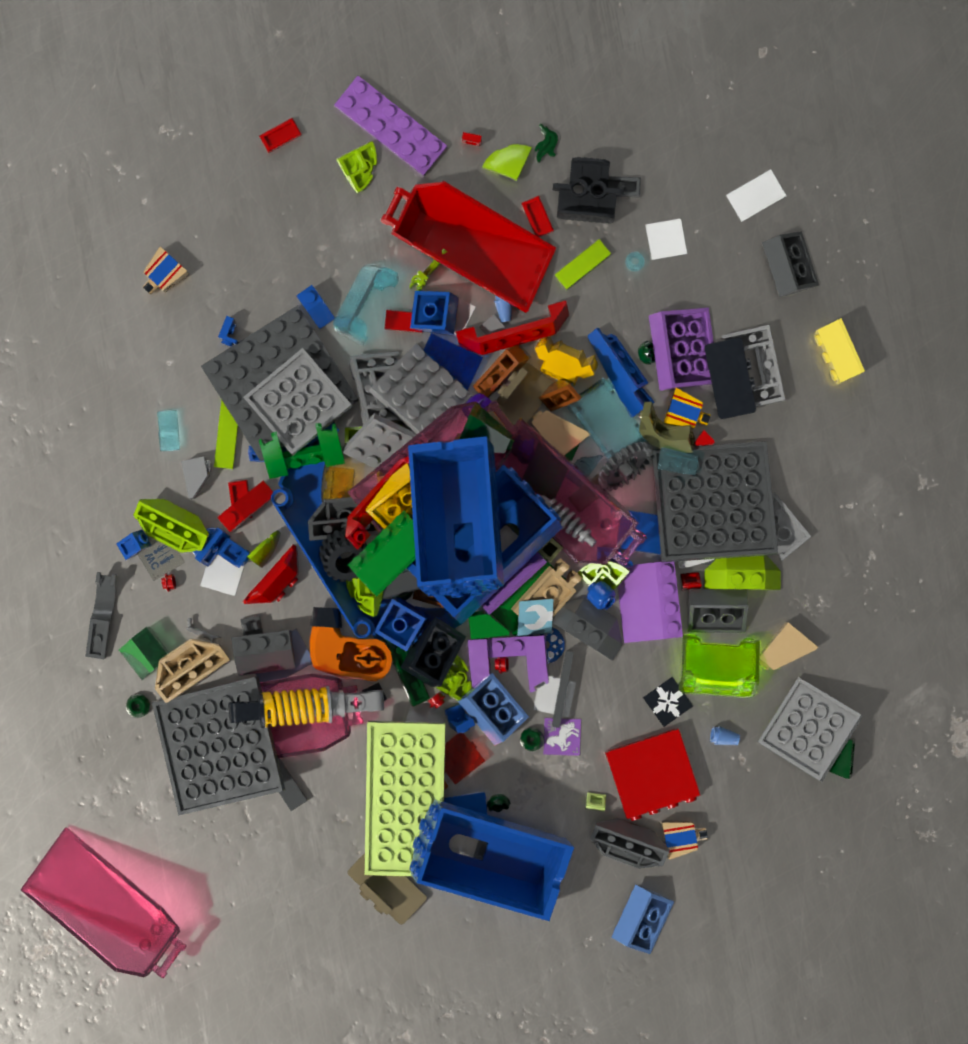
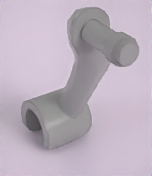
(200, 632)

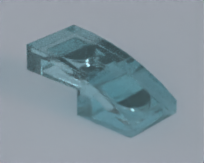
(168, 430)

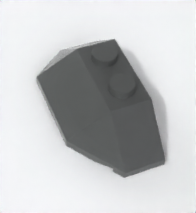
(333, 516)
(591, 626)
(629, 843)

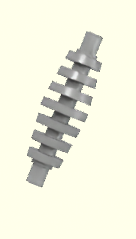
(571, 523)

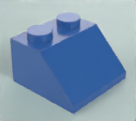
(434, 312)
(401, 623)

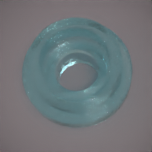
(632, 267)

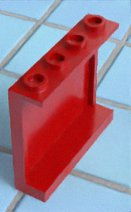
(652, 774)

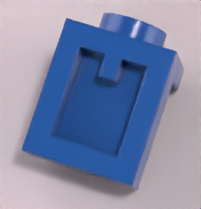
(227, 329)
(133, 544)

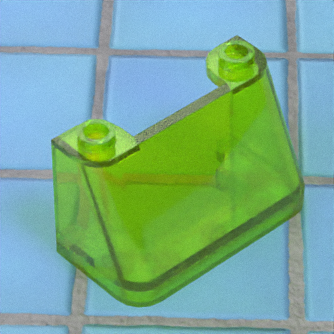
(719, 668)

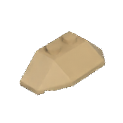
(187, 666)

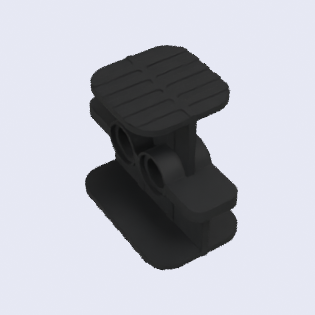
(587, 205)

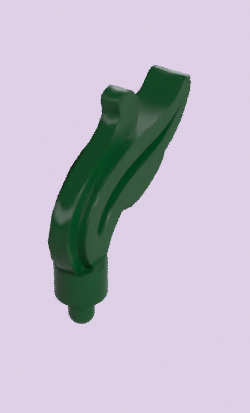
(547, 144)

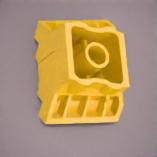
(564, 361)

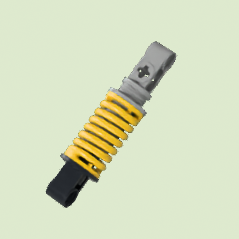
(303, 705)

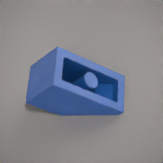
(315, 307)

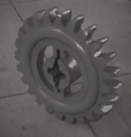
(626, 468)

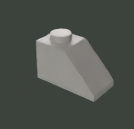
(196, 474)

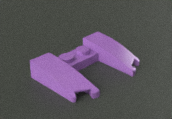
(532, 647)

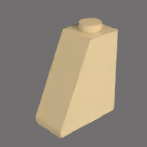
(558, 431)
(785, 647)

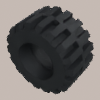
(332, 549)

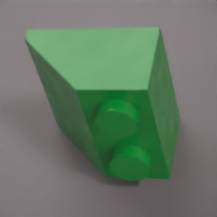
(485, 626)

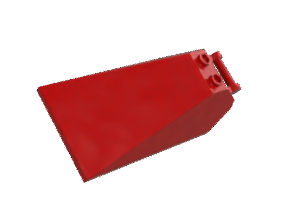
(476, 239)

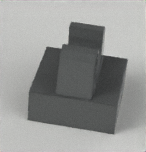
(252, 626)

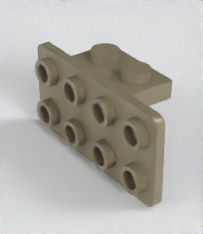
(522, 394)
(389, 893)

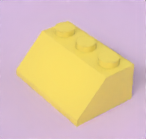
(839, 351)

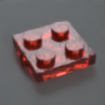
(461, 757)

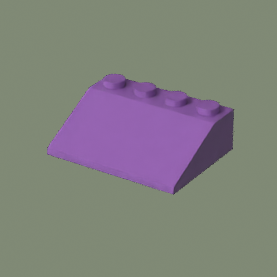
(680, 347)
(650, 603)

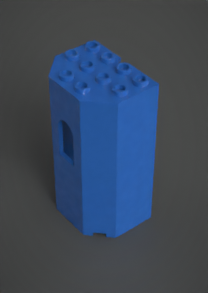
(449, 488)
(516, 506)
(517, 870)

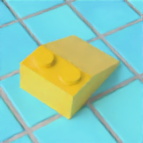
(392, 498)

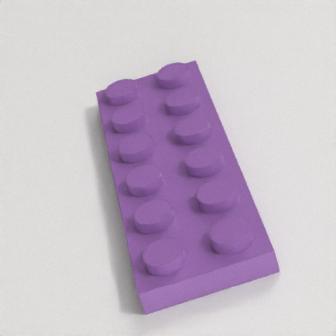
(390, 125)

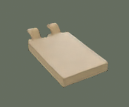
(552, 586)

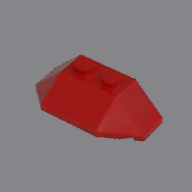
(275, 582)

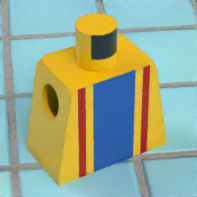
(685, 410)

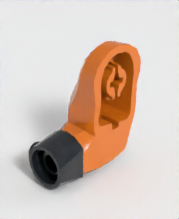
(345, 655)

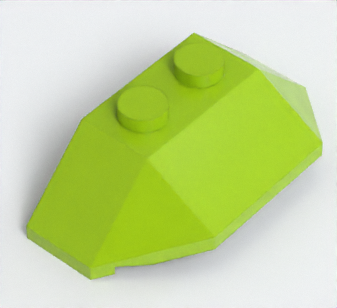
(171, 525)
(743, 573)

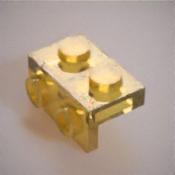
(338, 482)

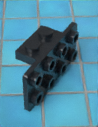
(731, 378)

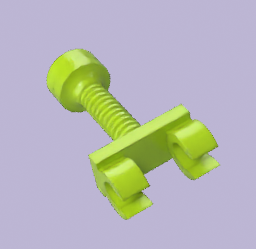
(422, 277)

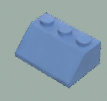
(493, 709)
(642, 919)

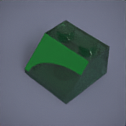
(144, 652)

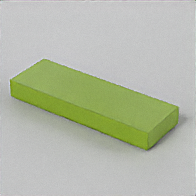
(582, 264)

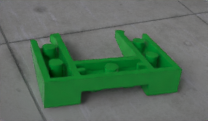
(279, 462)

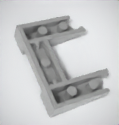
(761, 340)
(364, 372)

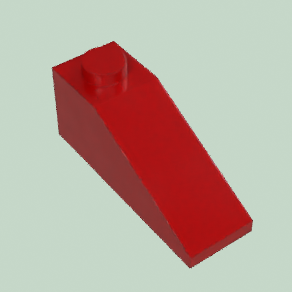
(246, 506)

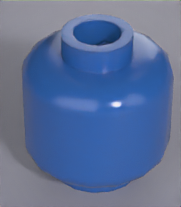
(601, 595)

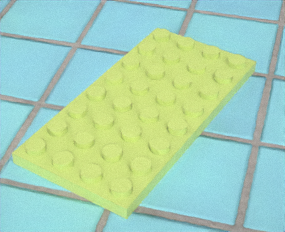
(401, 784)

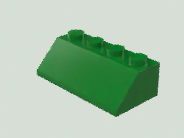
(386, 555)

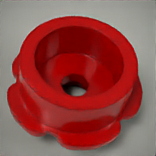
(168, 582)
(502, 664)
(437, 700)

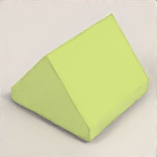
(595, 802)

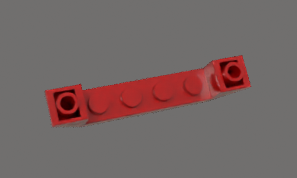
(517, 335)
(360, 518)

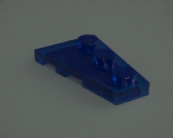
(455, 359)

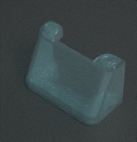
(347, 318)
(606, 418)

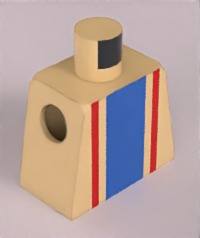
(163, 272)
(682, 837)

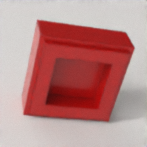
(471, 139)

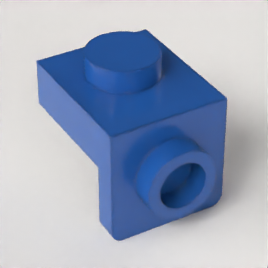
(233, 553)
(458, 719)

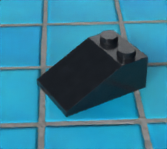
(434, 653)

